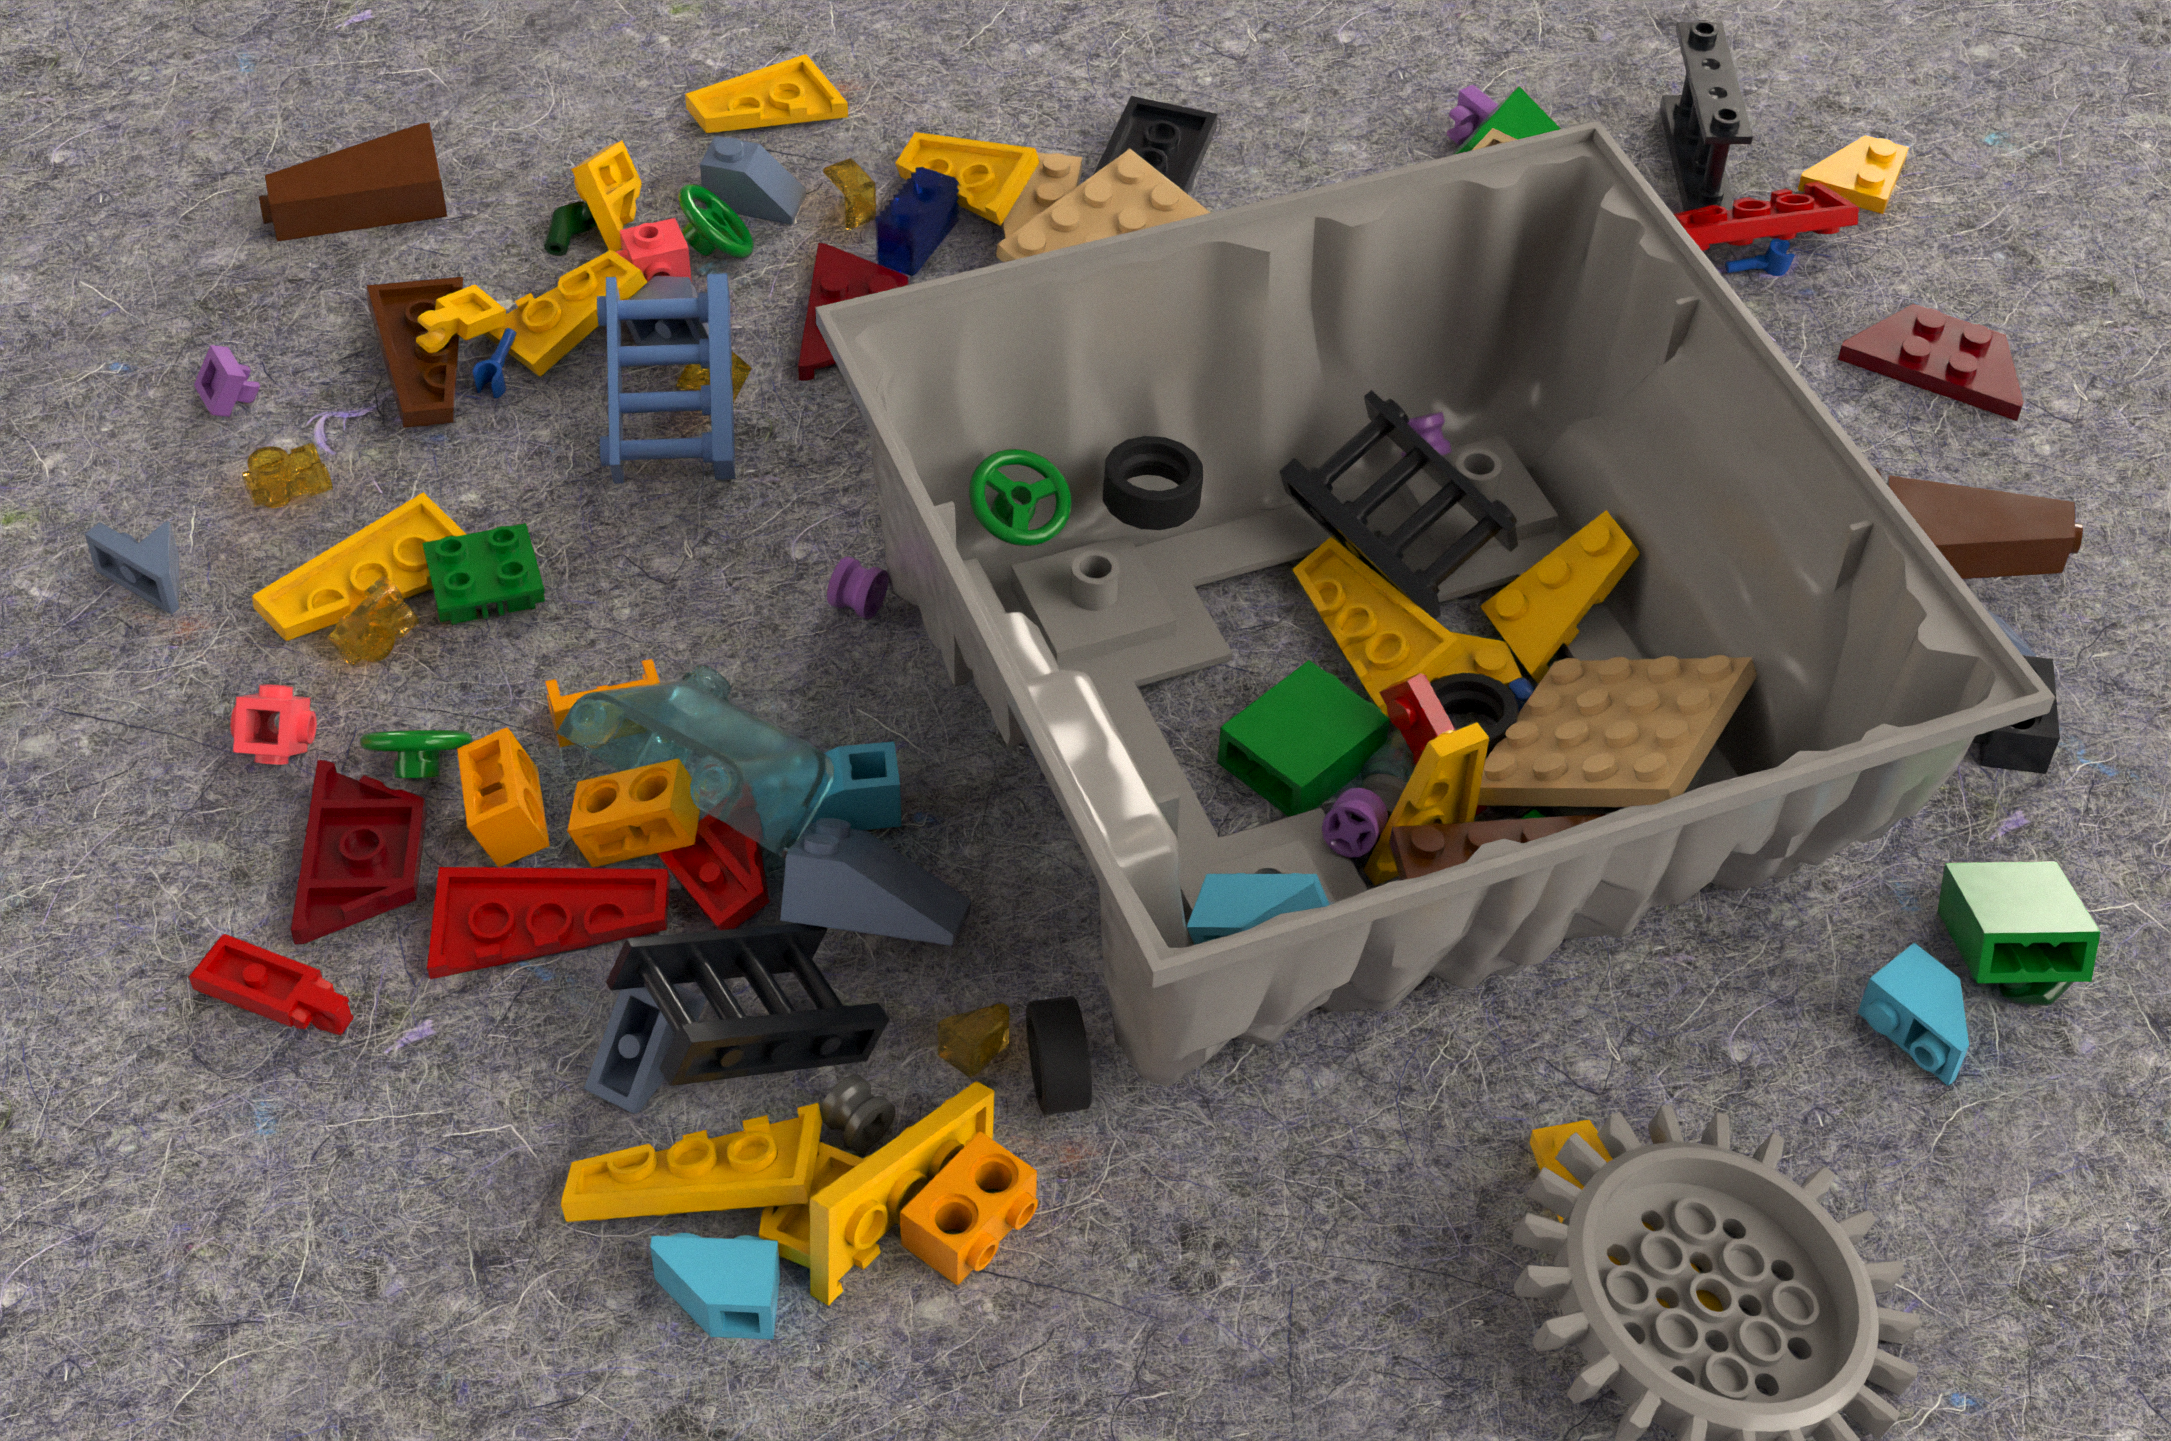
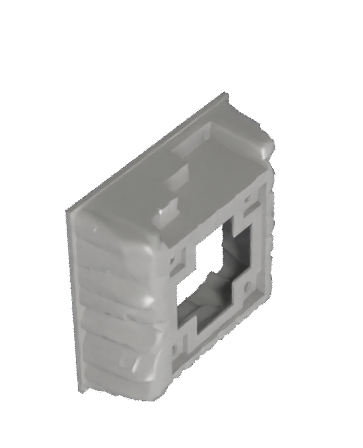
(1576, 376)

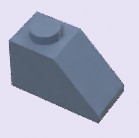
(751, 180)
(667, 330)
(634, 1048)

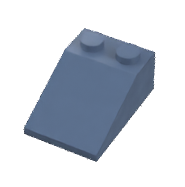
(864, 886)

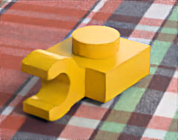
(463, 312)

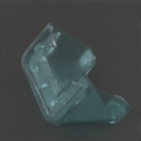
(749, 770)

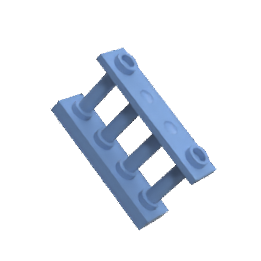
(712, 399)

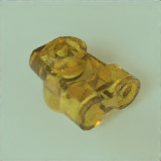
(279, 476)
(373, 624)

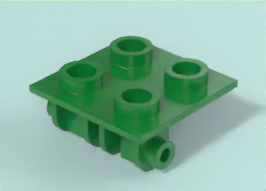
(483, 571)

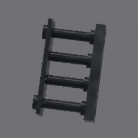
(1704, 117)
(1348, 521)
(738, 1042)

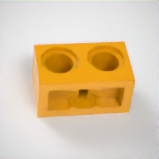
(502, 797)
(634, 813)
(959, 1202)

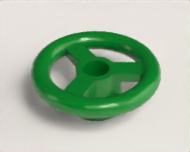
(715, 227)
(1008, 519)
(416, 749)

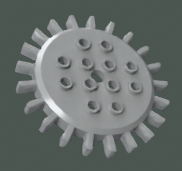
(1661, 1354)

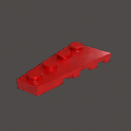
(1780, 218)
(526, 913)

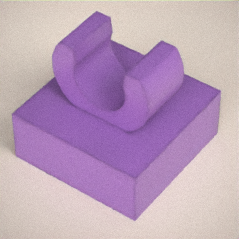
(1470, 112)
(224, 381)

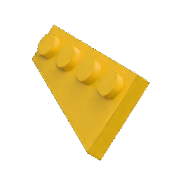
(698, 1174)
(868, 1198)

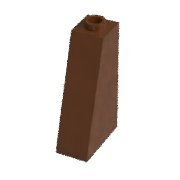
(358, 187)
(1992, 530)

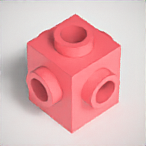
(656, 249)
(255, 729)

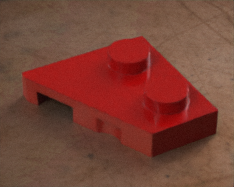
(721, 873)

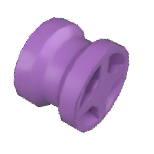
(1430, 430)
(857, 587)
(1346, 834)

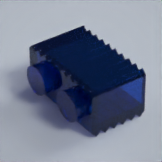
(916, 220)

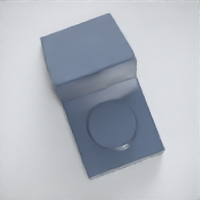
(141, 567)

